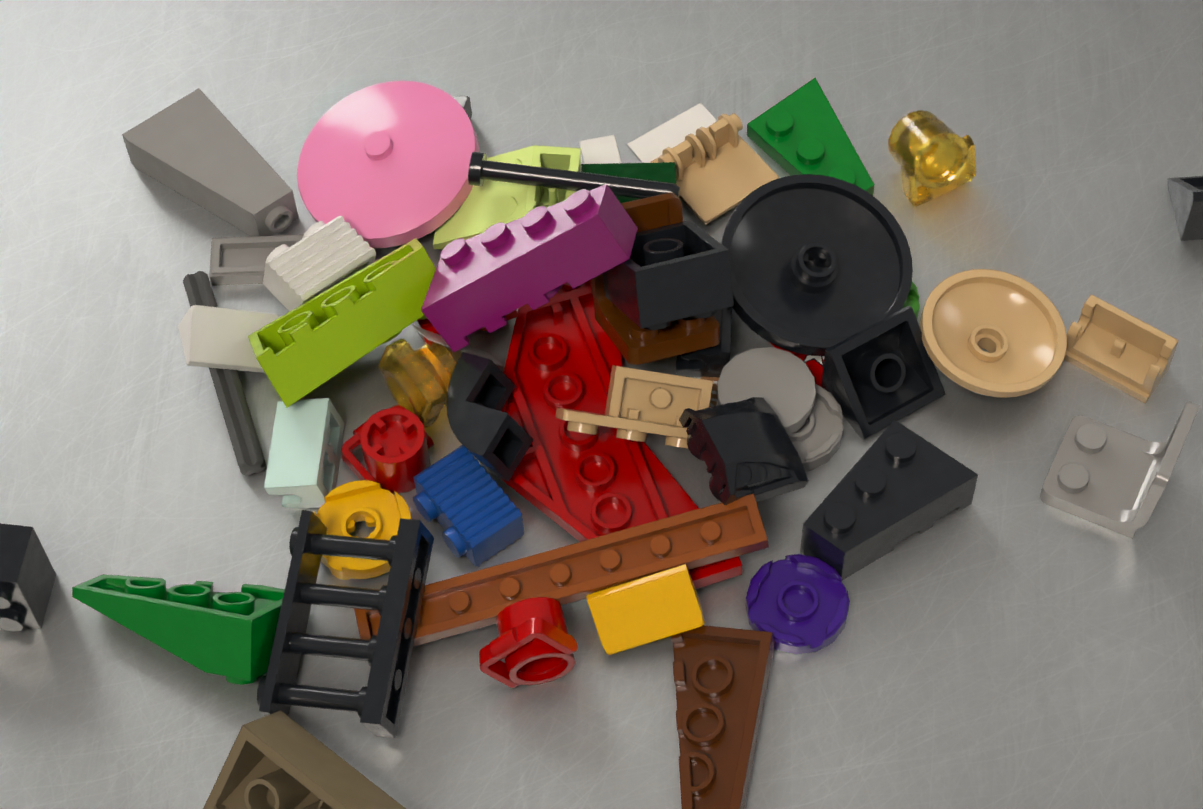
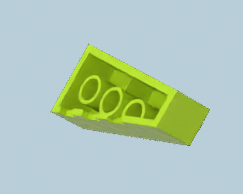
(344, 322)

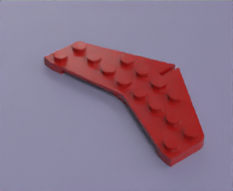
(578, 478)

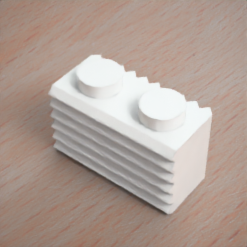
(316, 262)

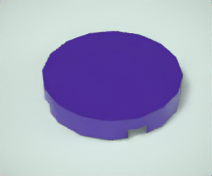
(798, 602)

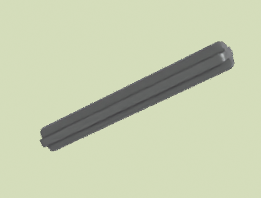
(229, 390)

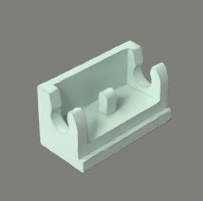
(304, 452)

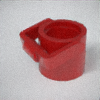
(392, 448)
(532, 642)

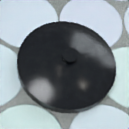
(815, 262)

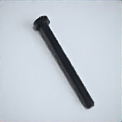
(482, 170)

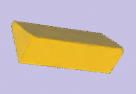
(646, 610)

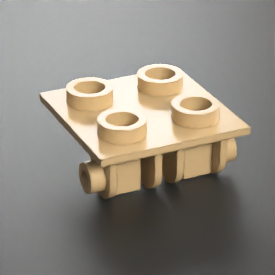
(716, 168)

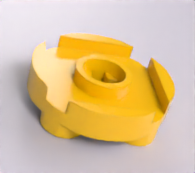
(355, 503)

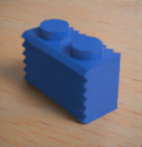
(468, 506)

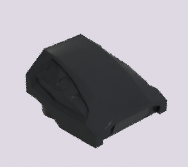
(744, 450)

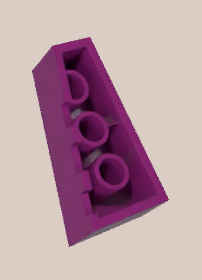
(526, 262)

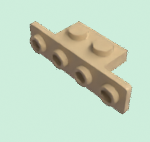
(644, 404)

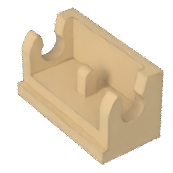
(1119, 349)

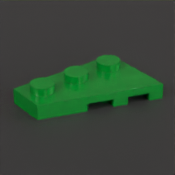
(808, 138)

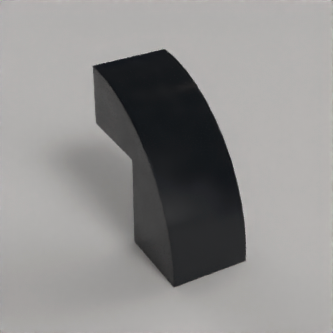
(475, 415)

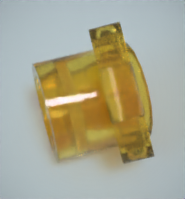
(930, 155)
(418, 377)

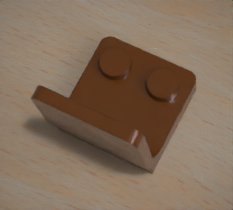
(645, 345)

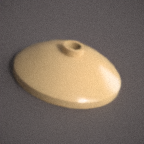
(999, 315)

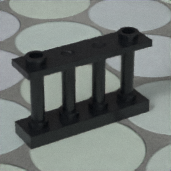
(386, 653)

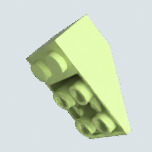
(508, 201)

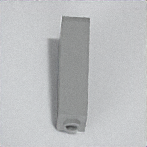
(213, 165)

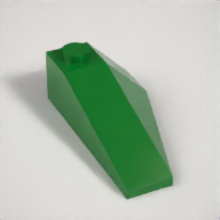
(208, 629)

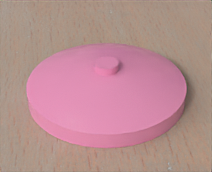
(389, 162)

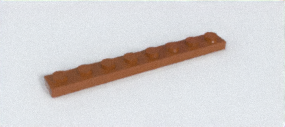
(584, 568)

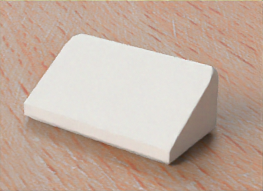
(220, 337)

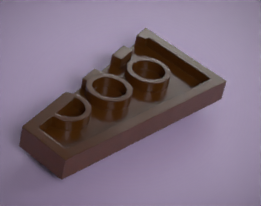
(719, 711)

